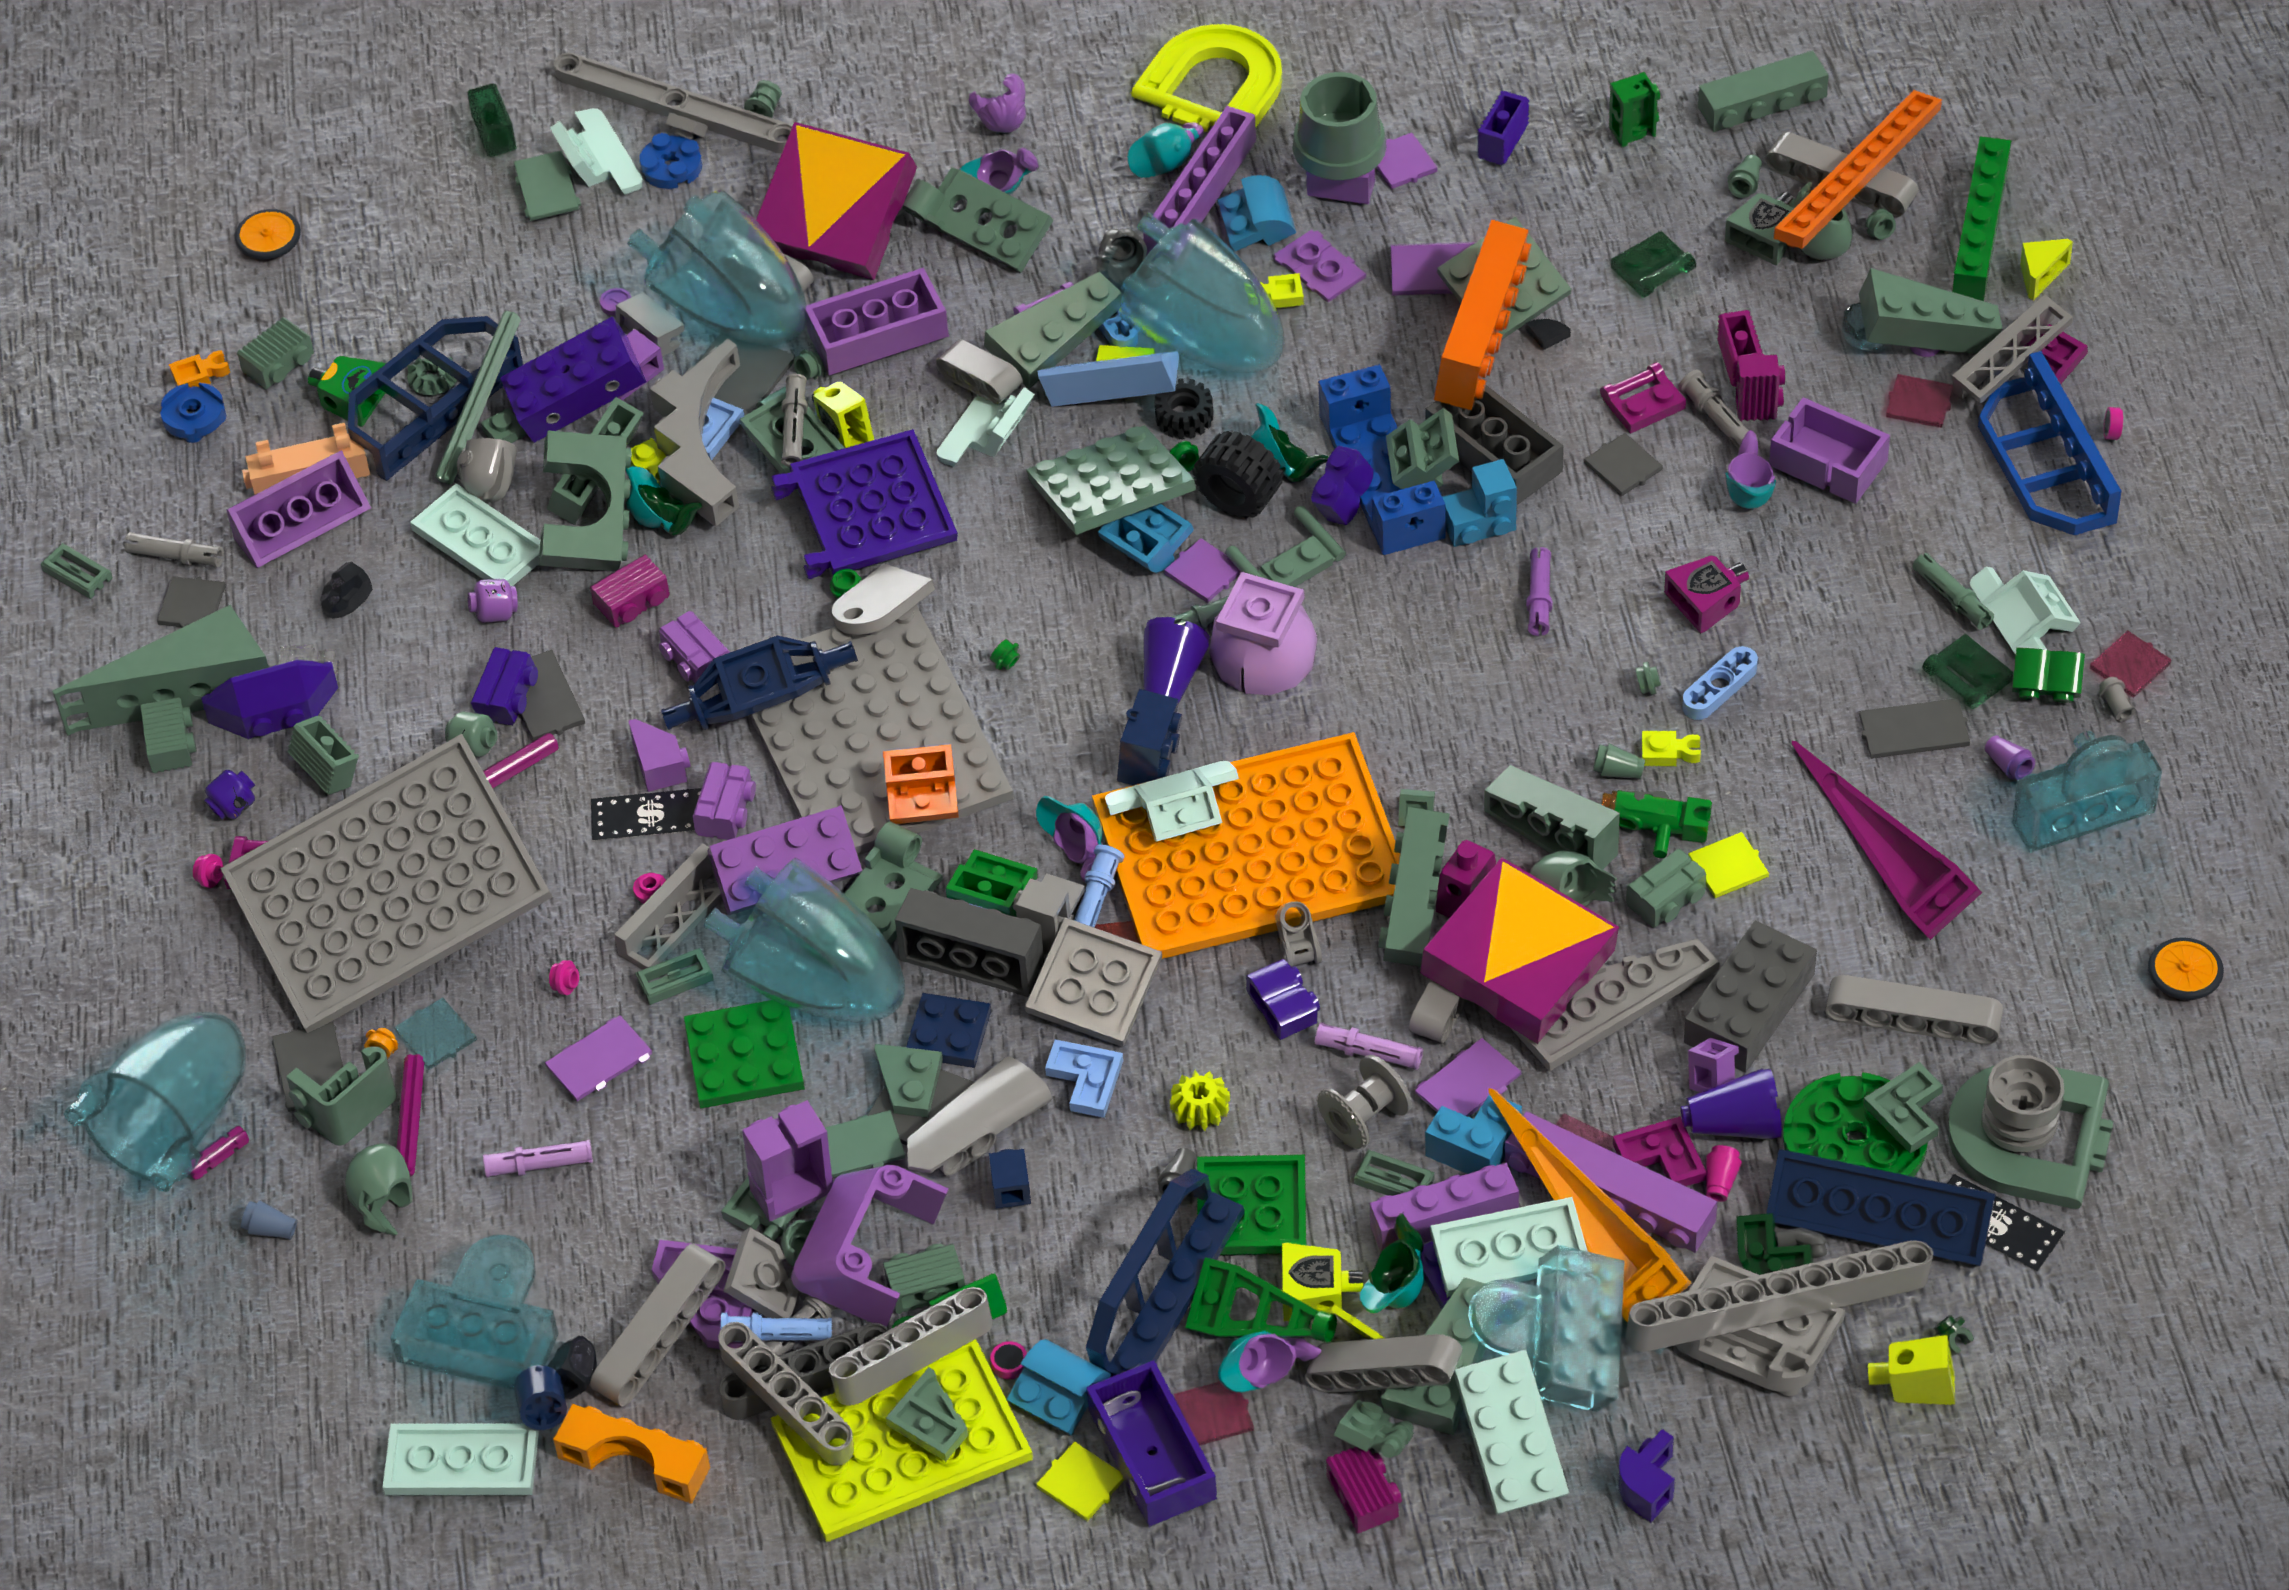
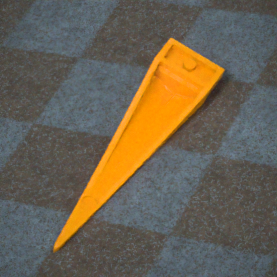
(1604, 1225)

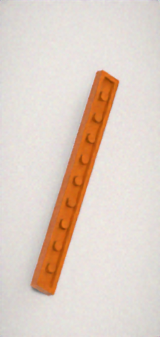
(1857, 169)

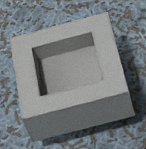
(686, 127)

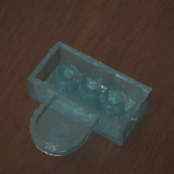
(2093, 790)
(481, 1321)
(1563, 1324)

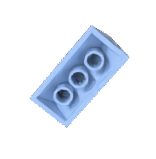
(1110, 379)

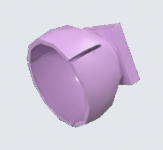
(1265, 635)

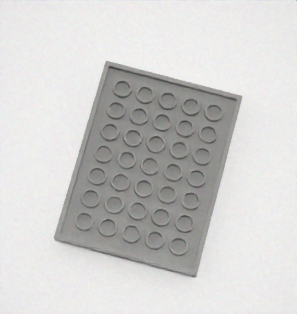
(890, 699)
(385, 883)

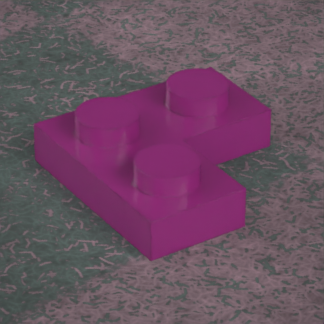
(1663, 1144)

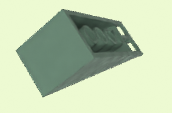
(177, 665)

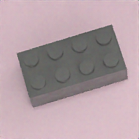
(1499, 432)
(969, 942)
(1752, 992)

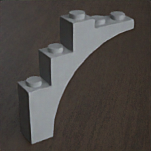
(684, 404)

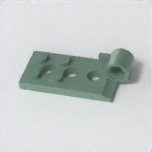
(936, 207)
(762, 429)
(887, 862)

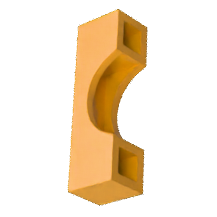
(591, 1437)

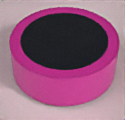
(2113, 423)
(1007, 1359)

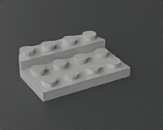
(1770, 1355)

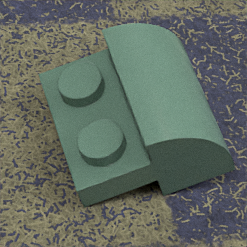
(1422, 450)

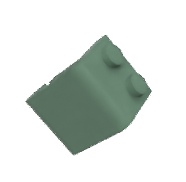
(345, 1100)

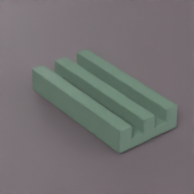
(72, 574)
(677, 980)
(1390, 1182)

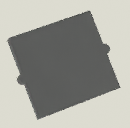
(1623, 464)
(190, 601)

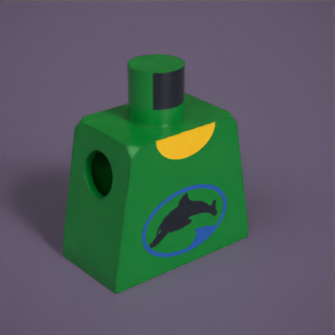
(342, 378)

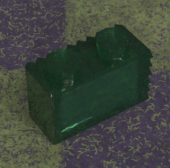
(491, 120)

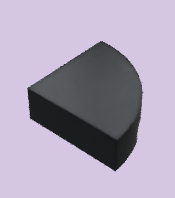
(1547, 332)

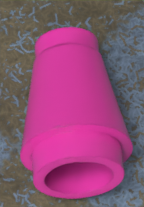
(1721, 1170)

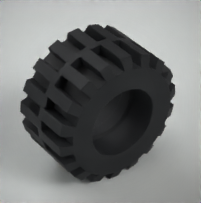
(1237, 474)

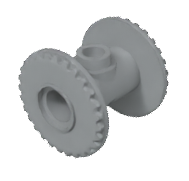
(1348, 1114)

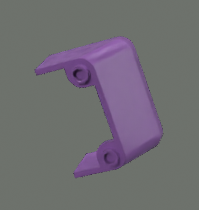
(839, 1271)

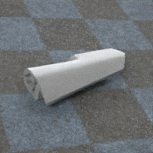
(975, 1117)

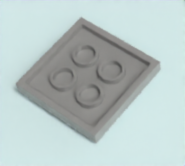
(1093, 982)

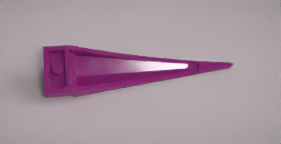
(1919, 876)

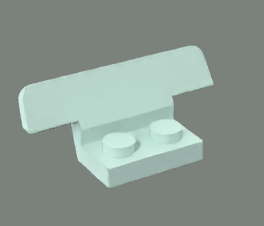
(597, 152)
(984, 427)
(2024, 606)
(1178, 801)

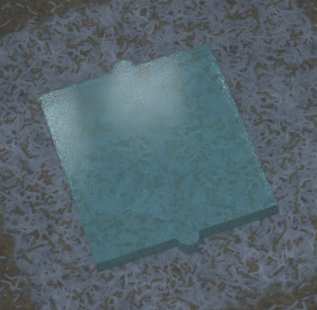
(436, 1033)

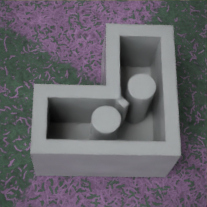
(1049, 904)

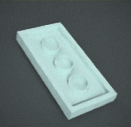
(478, 536)
(1504, 1242)
(1511, 1432)
(460, 1459)

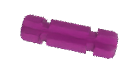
(219, 1151)

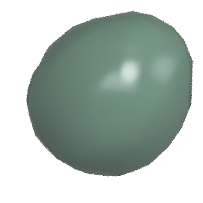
(1832, 239)
(1575, 876)
(374, 1178)

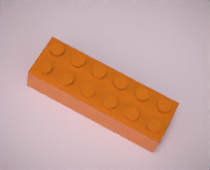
(1483, 315)

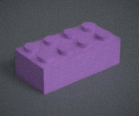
(876, 321)
(816, 839)

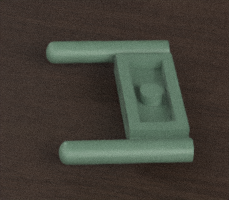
(1298, 562)

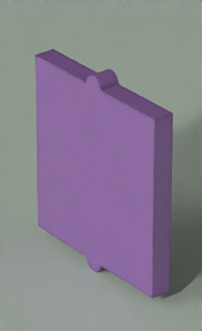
(1405, 161)
(1203, 570)

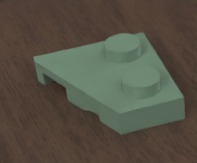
(909, 1077)
(929, 1417)

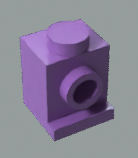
(1711, 1064)

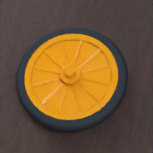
(267, 234)
(2185, 968)

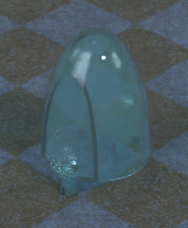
(725, 273)
(1201, 300)
(811, 949)
(163, 1096)

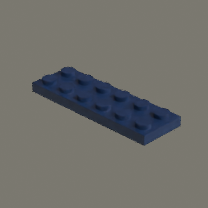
(1880, 1206)

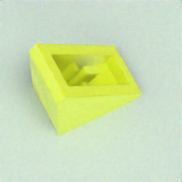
(2043, 263)

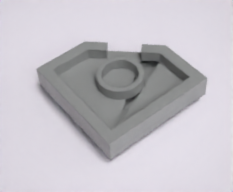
(760, 1277)

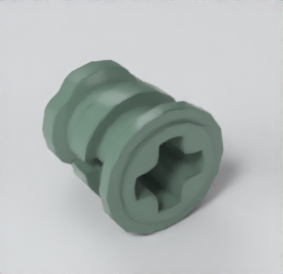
(764, 98)

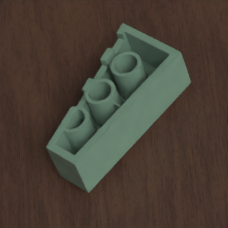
(1925, 316)
(1053, 327)
(1553, 816)
(1415, 886)
(1441, 1405)

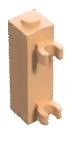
(275, 465)

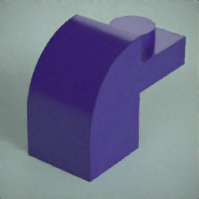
(1641, 1478)

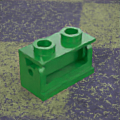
(1633, 108)

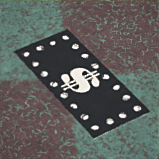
(643, 814)
(2017, 1231)

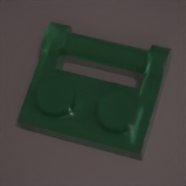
(1649, 257)
(1974, 665)

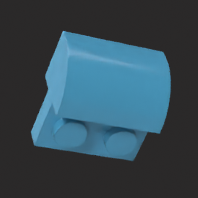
(1257, 213)
(1148, 536)
(1055, 1385)

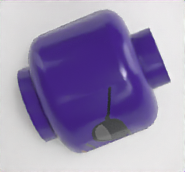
(230, 794)

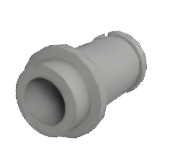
(2113, 692)

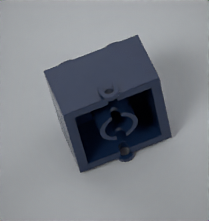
(1149, 738)

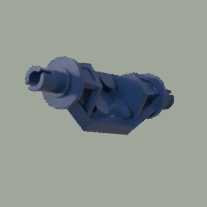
(757, 680)

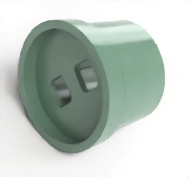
(1339, 127)

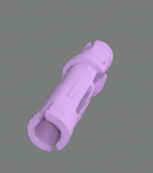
(1357, 1043)
(537, 1158)

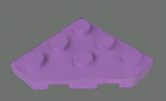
(708, 1317)

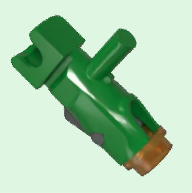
(1661, 815)

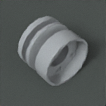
(2022, 1103)

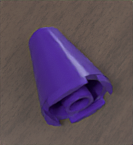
(1172, 655)
(1736, 1108)

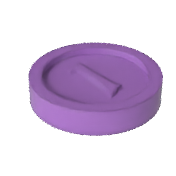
(611, 298)

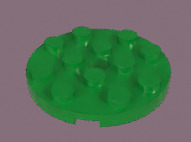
(1831, 1109)

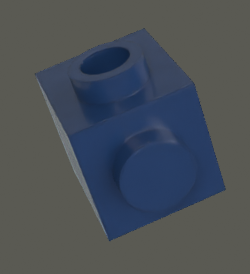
(1009, 1178)

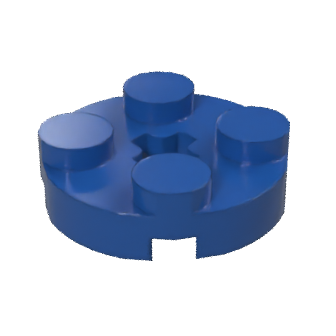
(665, 148)
(192, 425)

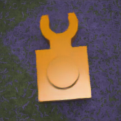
(195, 370)

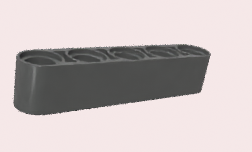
(812, 1357)

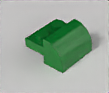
(990, 881)

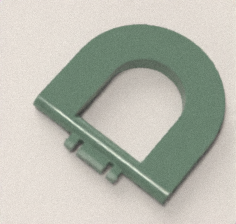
(2025, 1175)

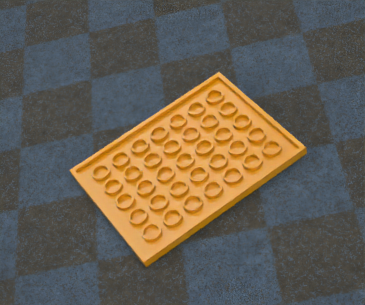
(1290, 831)

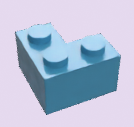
(1486, 508)
(1468, 1142)

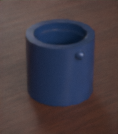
(540, 1397)

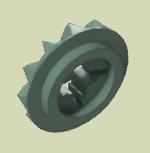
(429, 383)

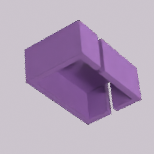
(1829, 450)
(788, 1160)

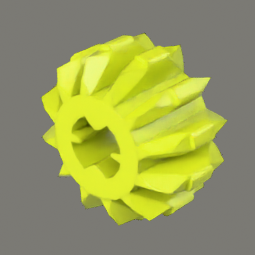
(1199, 1100)

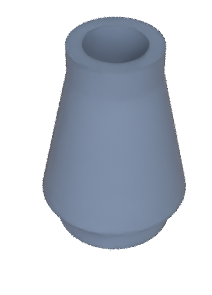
(267, 1221)

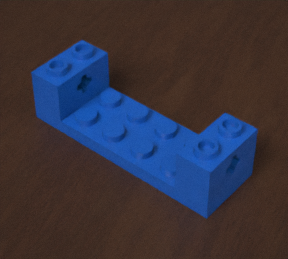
(1359, 417)

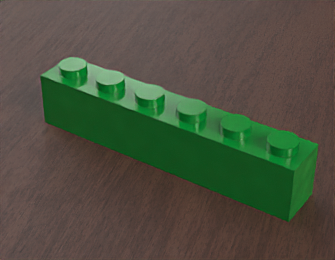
(1981, 217)

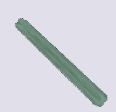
(478, 395)

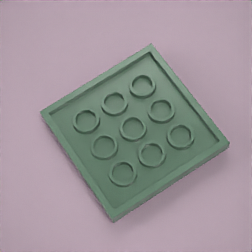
(1110, 479)

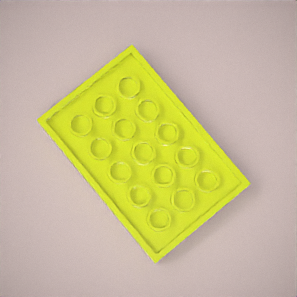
(891, 1470)

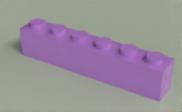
(1207, 170)
(1644, 1195)

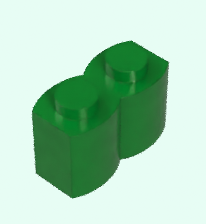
(2048, 673)

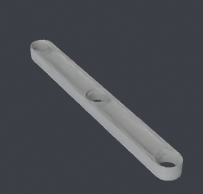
(655, 95)

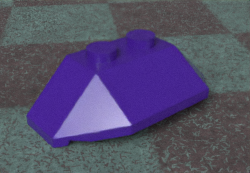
(271, 698)

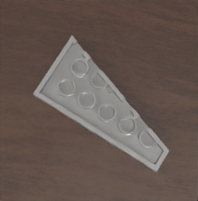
(1620, 996)

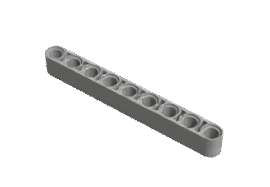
(1778, 1296)

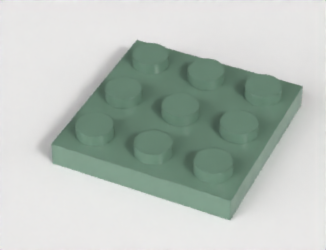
(1540, 289)

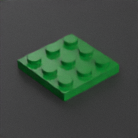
(743, 1053)
(1272, 1197)

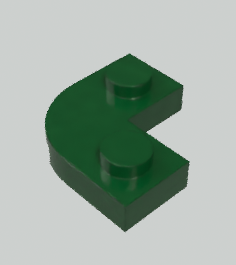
(1758, 1246)

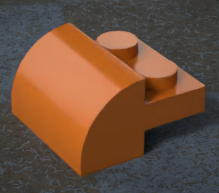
(920, 784)

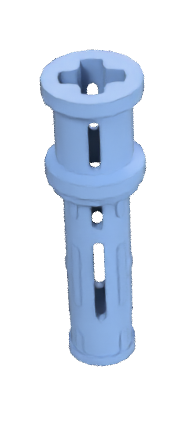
(1099, 882)
(783, 1328)

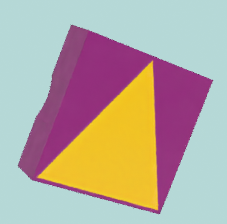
(836, 199)
(1519, 949)

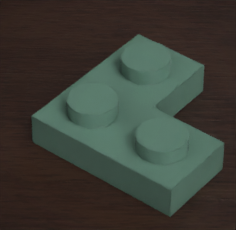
(1899, 1105)

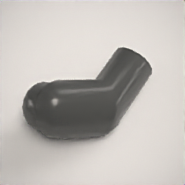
(1802, 1236)

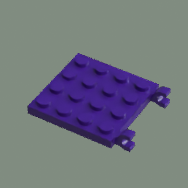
(869, 503)

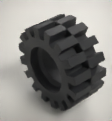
(1184, 422)

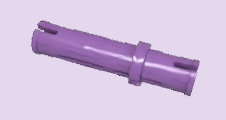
(1539, 601)

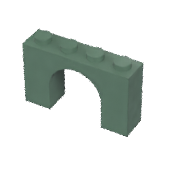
(604, 462)

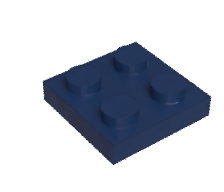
(950, 1027)

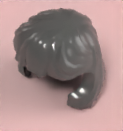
(1120, 254)

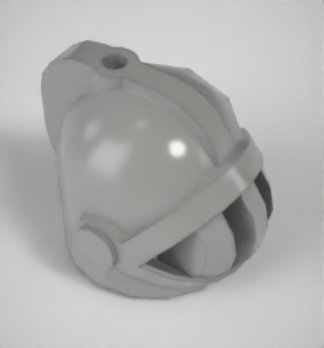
(487, 467)

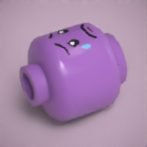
(493, 600)

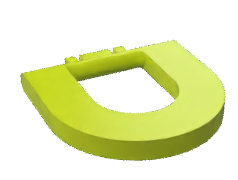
(1204, 43)

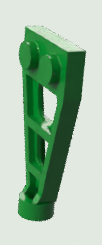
(1216, 1295)

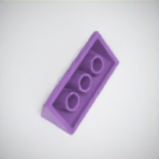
(1416, 266)
(297, 509)

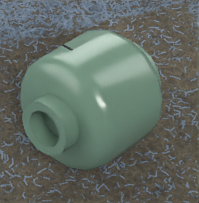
(476, 729)

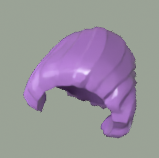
(1005, 111)

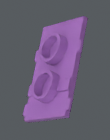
(1320, 265)
(598, 1058)
(1467, 1079)

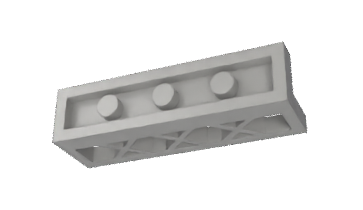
(2009, 344)
(662, 909)

